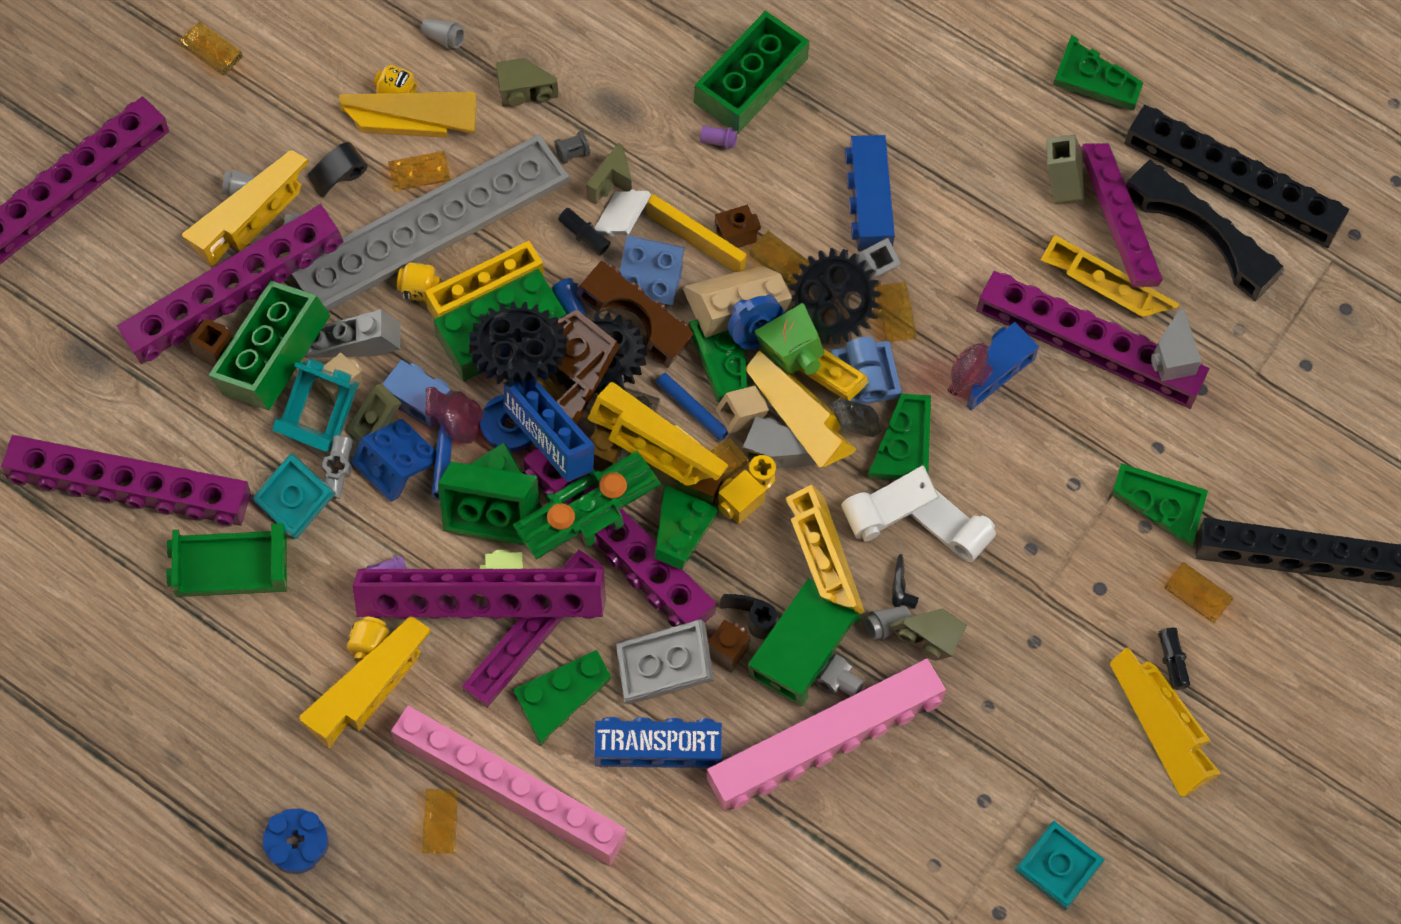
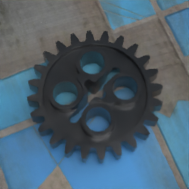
(856, 281)
(517, 344)
(627, 358)

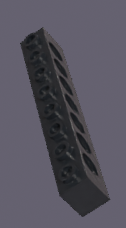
(1242, 189)
(1299, 552)

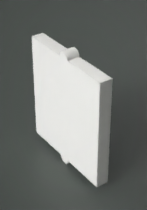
(622, 212)

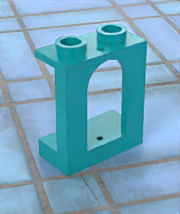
(289, 423)

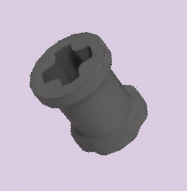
(572, 147)

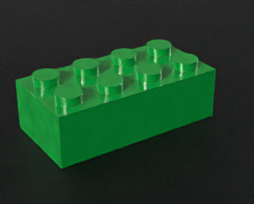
(751, 71)
(454, 327)
(269, 344)

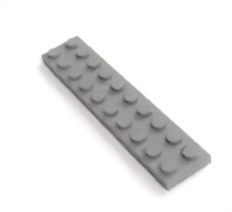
(433, 222)

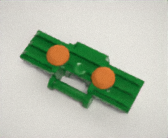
(592, 512)

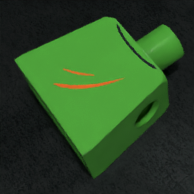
(792, 341)

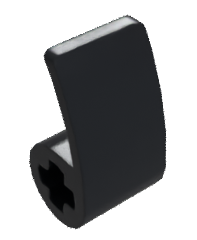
(339, 163)
(757, 609)

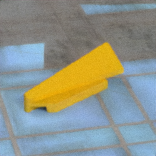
(412, 113)
(247, 210)
(1105, 278)
(801, 410)
(656, 439)
(823, 548)
(366, 684)
(1166, 722)

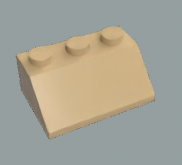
(715, 298)

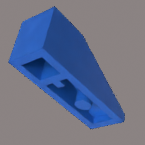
(1007, 355)

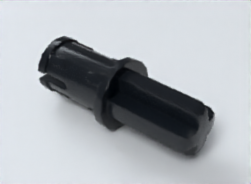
(584, 231)
(1174, 658)

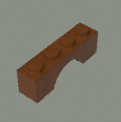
(609, 290)

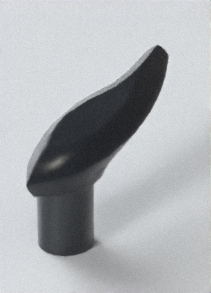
(898, 590)

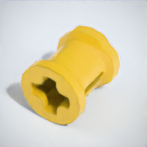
(767, 466)

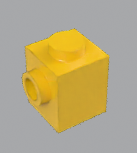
(740, 496)

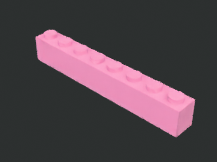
(826, 735)
(509, 785)

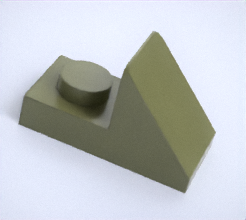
(611, 172)
(375, 412)

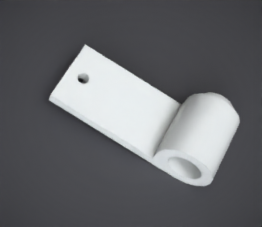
(875, 512)
(961, 534)

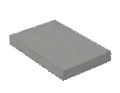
(664, 662)

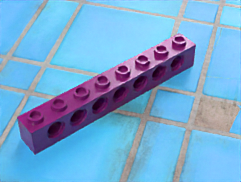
(82, 179)
(238, 270)
(1075, 341)
(25, 452)
(635, 542)
(465, 585)

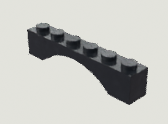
(1160, 193)

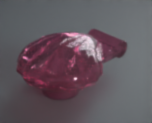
(970, 369)
(455, 413)

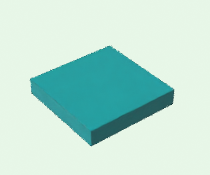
(293, 495)
(1059, 865)

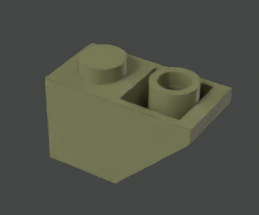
(524, 82)
(1065, 169)
(933, 632)

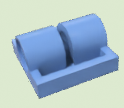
(653, 267)
(877, 364)

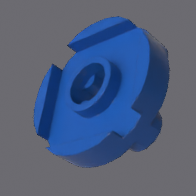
(746, 313)
(494, 431)
(282, 827)

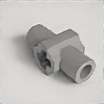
(339, 452)
(837, 677)

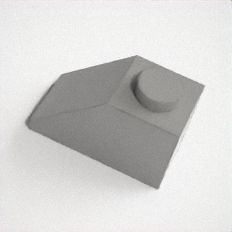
(1176, 350)

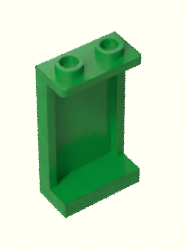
(228, 563)
(801, 644)

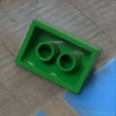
(486, 501)

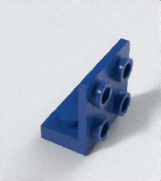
(392, 457)

